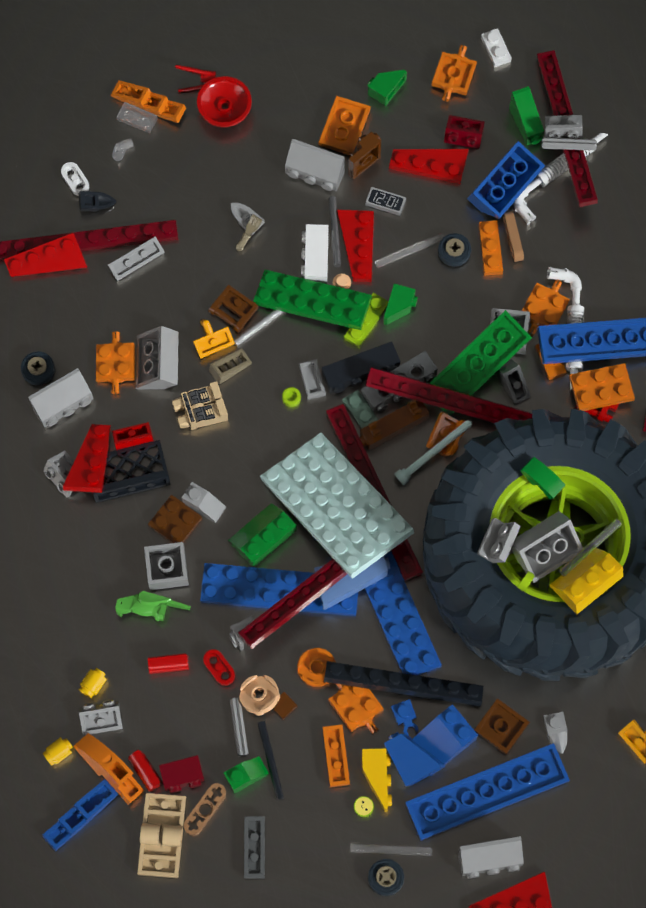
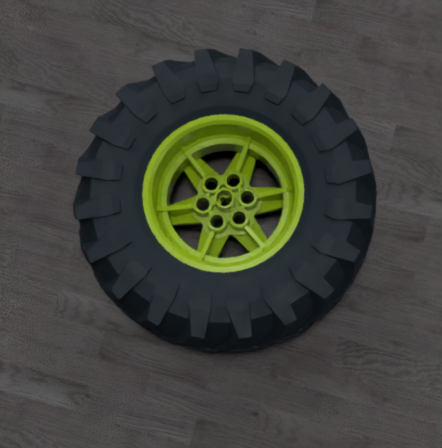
(481, 600)

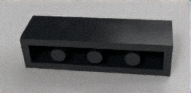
(355, 369)

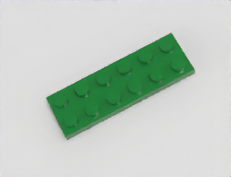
(312, 299)
(483, 356)

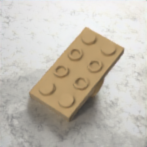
(161, 835)

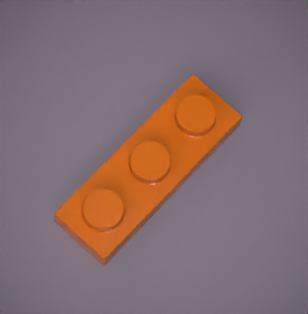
(490, 247)
(336, 755)

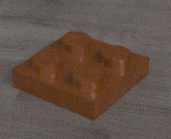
(175, 520)
(501, 726)

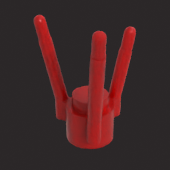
(206, 75)

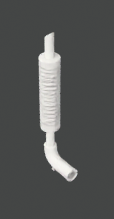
(546, 176)
(575, 312)

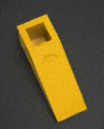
(375, 771)

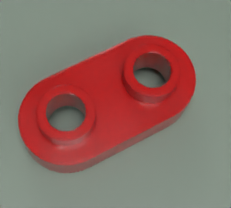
(219, 667)

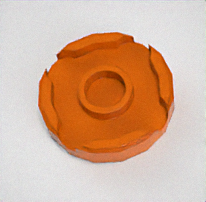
(313, 666)

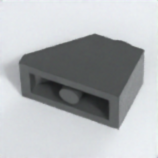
(513, 382)

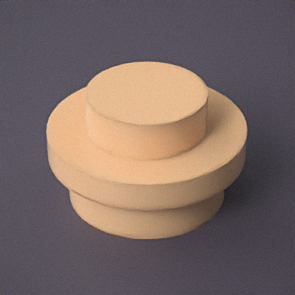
(342, 281)

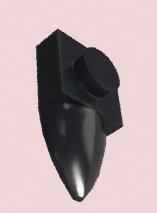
(94, 201)

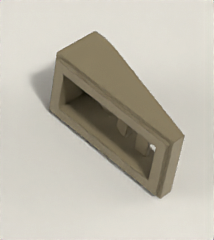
(220, 373)

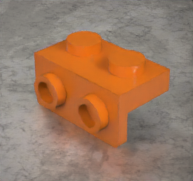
(444, 426)

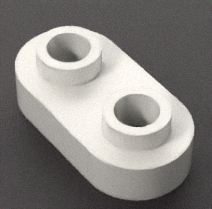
(75, 180)

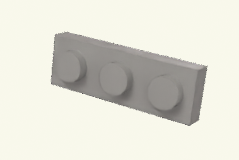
(136, 258)

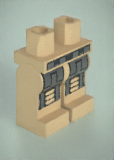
(201, 406)

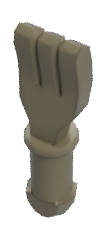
(251, 227)

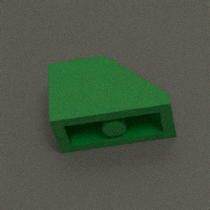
(386, 85)
(400, 303)
(245, 774)

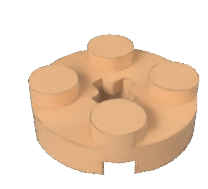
(266, 702)

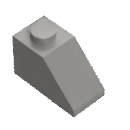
(203, 502)

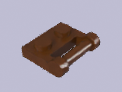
(237, 304)

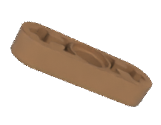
(513, 236)
(218, 800)

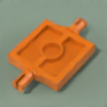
(454, 73)
(545, 306)
(115, 362)
(356, 707)

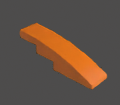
(149, 101)

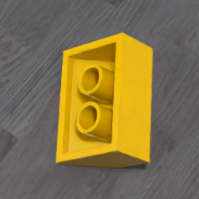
(588, 580)

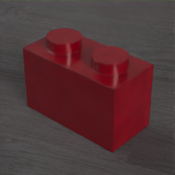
(182, 774)

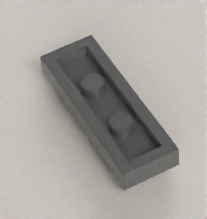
(254, 847)

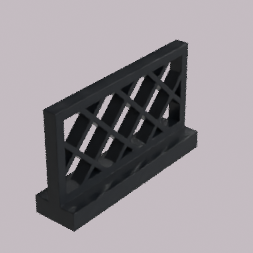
(135, 483)

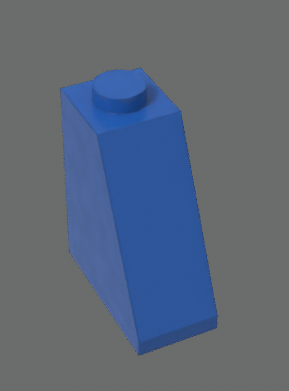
(411, 759)

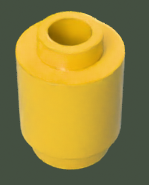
(92, 682)
(58, 751)

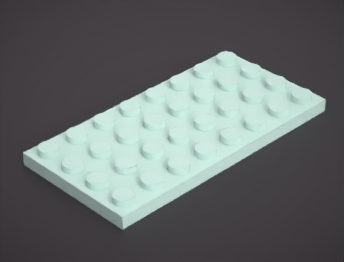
(337, 505)

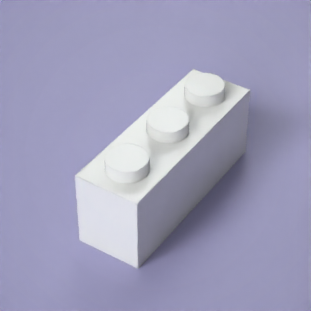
(315, 253)

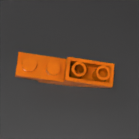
(110, 766)

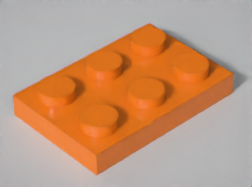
(344, 125)
(601, 387)

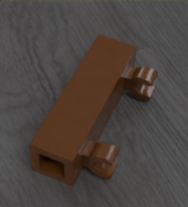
(393, 424)

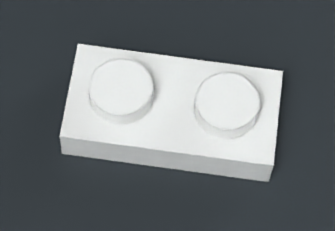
(496, 47)

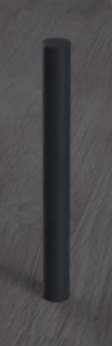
(270, 760)

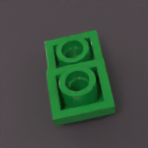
(543, 477)

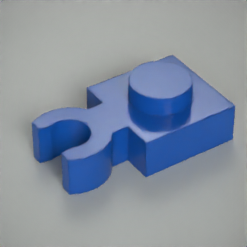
(405, 715)

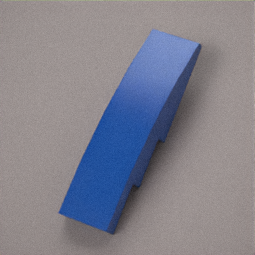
(80, 815)

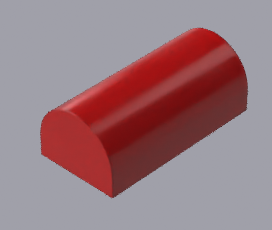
(132, 436)
(168, 663)
(145, 770)

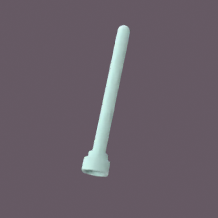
(404, 474)

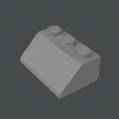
(314, 165)
(157, 359)
(61, 398)
(547, 545)
(491, 857)

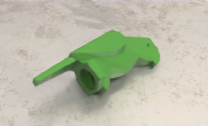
(147, 605)

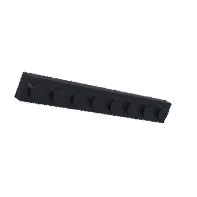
(403, 683)

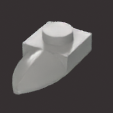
(243, 214)
(556, 730)

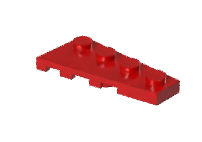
(431, 163)
(358, 242)
(526, 894)

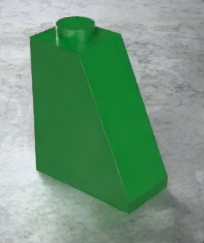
(526, 116)

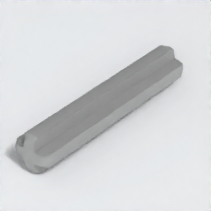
(570, 144)
(239, 728)

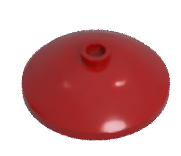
(224, 92)

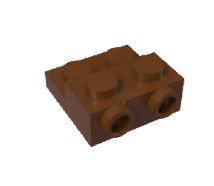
(367, 153)

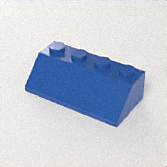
(506, 181)

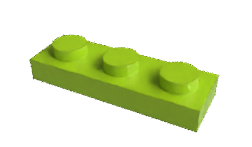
(375, 311)

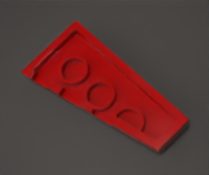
(49, 257)
(90, 464)

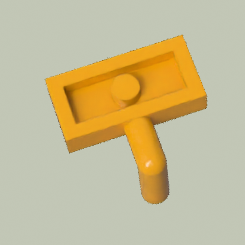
(212, 341)
(635, 738)

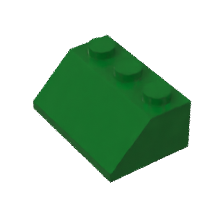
(263, 535)

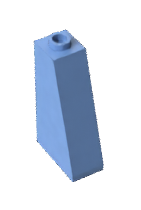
(347, 586)

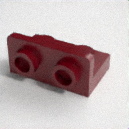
(464, 131)

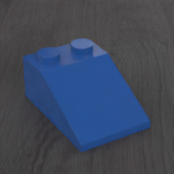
(446, 735)

